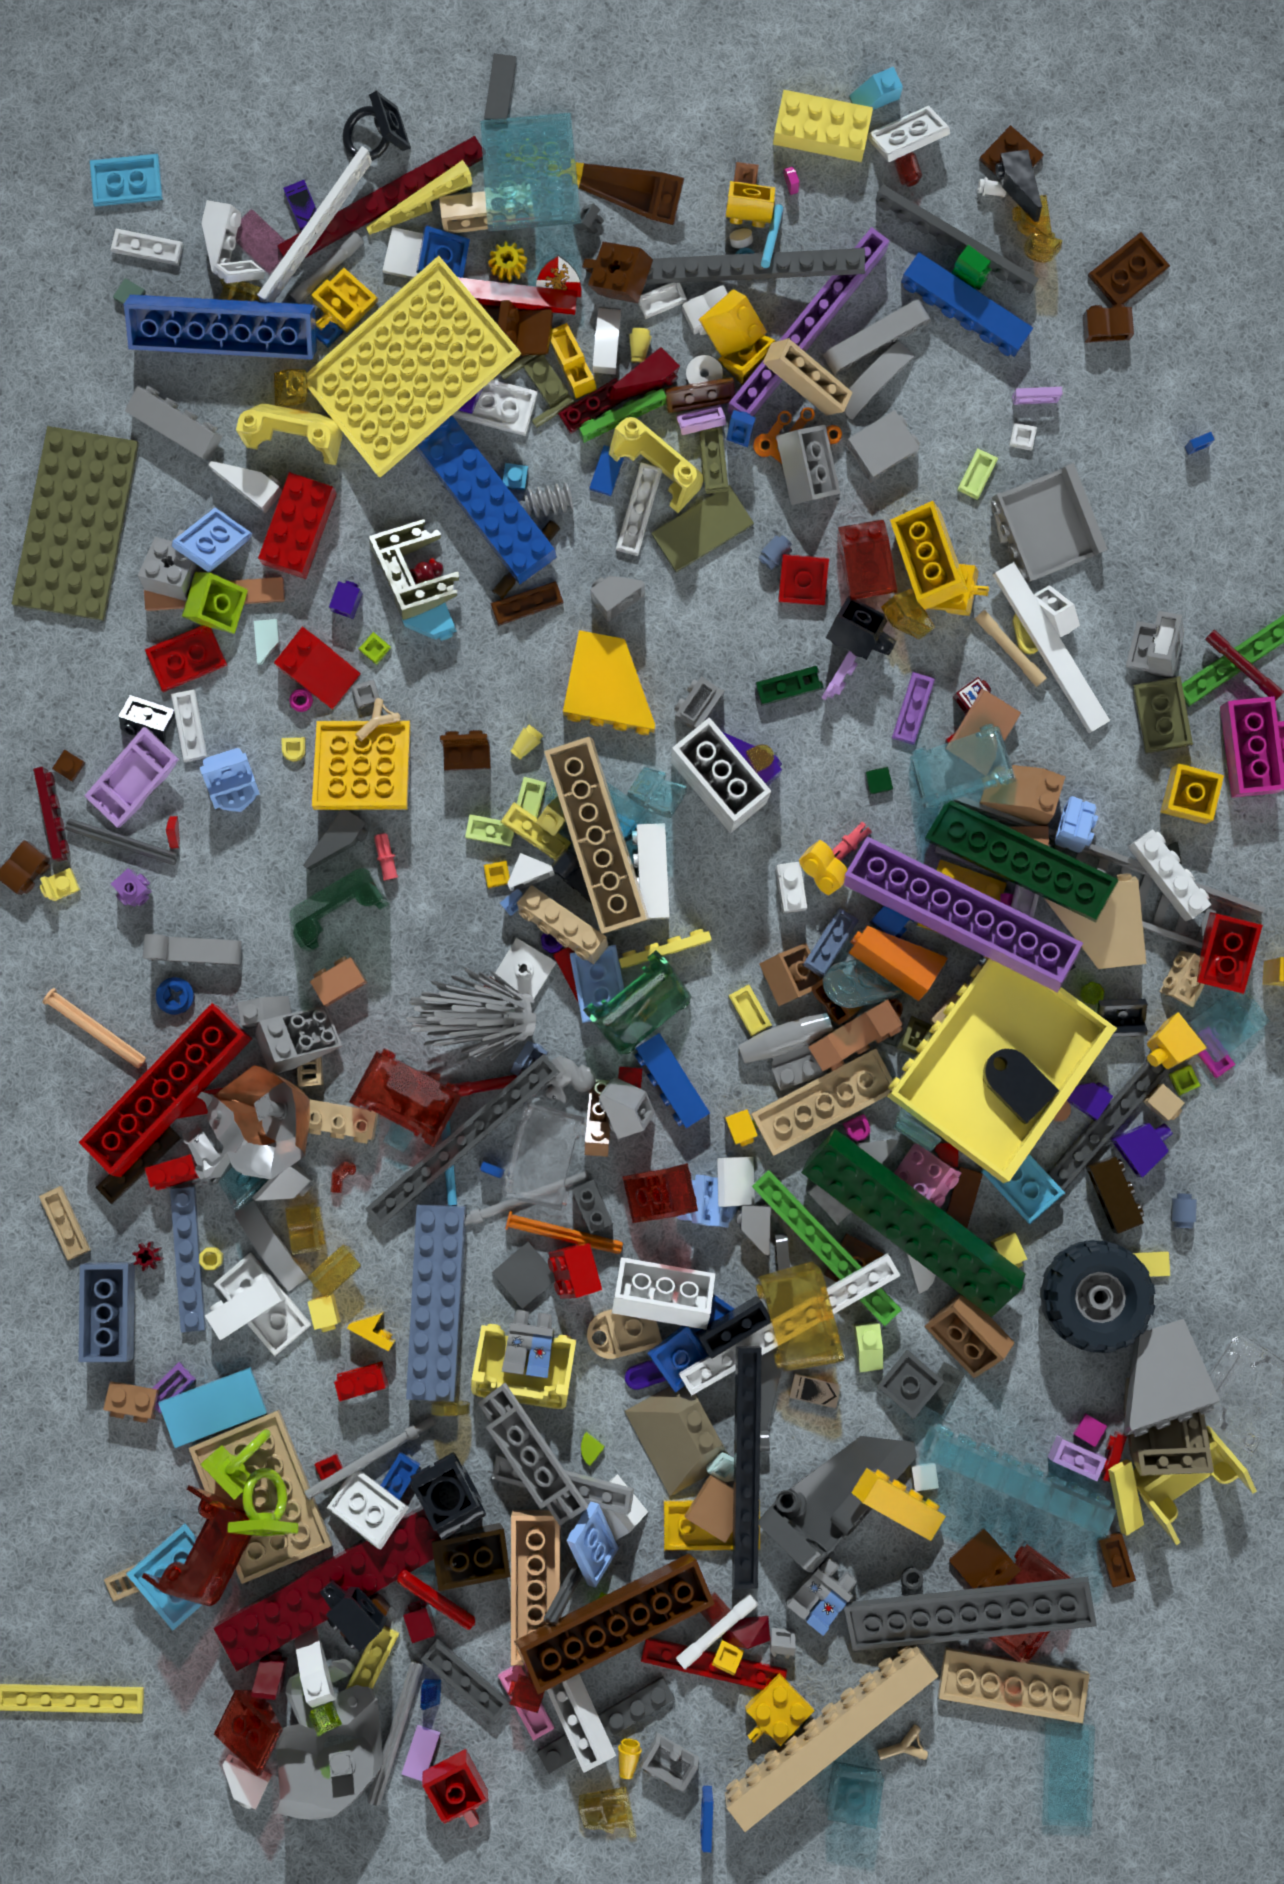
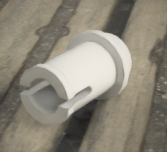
(990, 187)

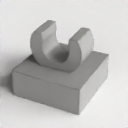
(782, 1642)

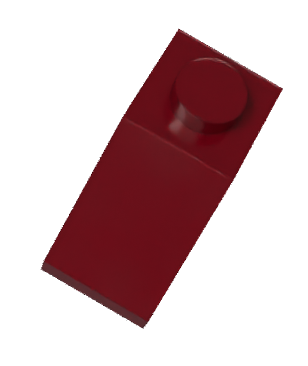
(270, 1676)

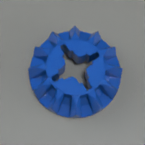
(164, 993)

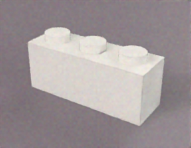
(244, 1306)

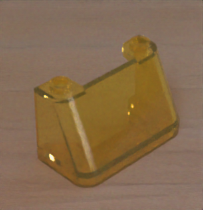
(801, 1317)

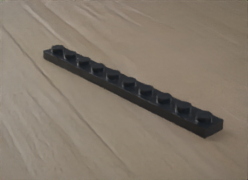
(746, 1467)

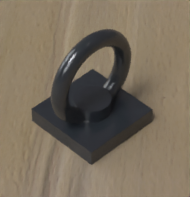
(387, 121)

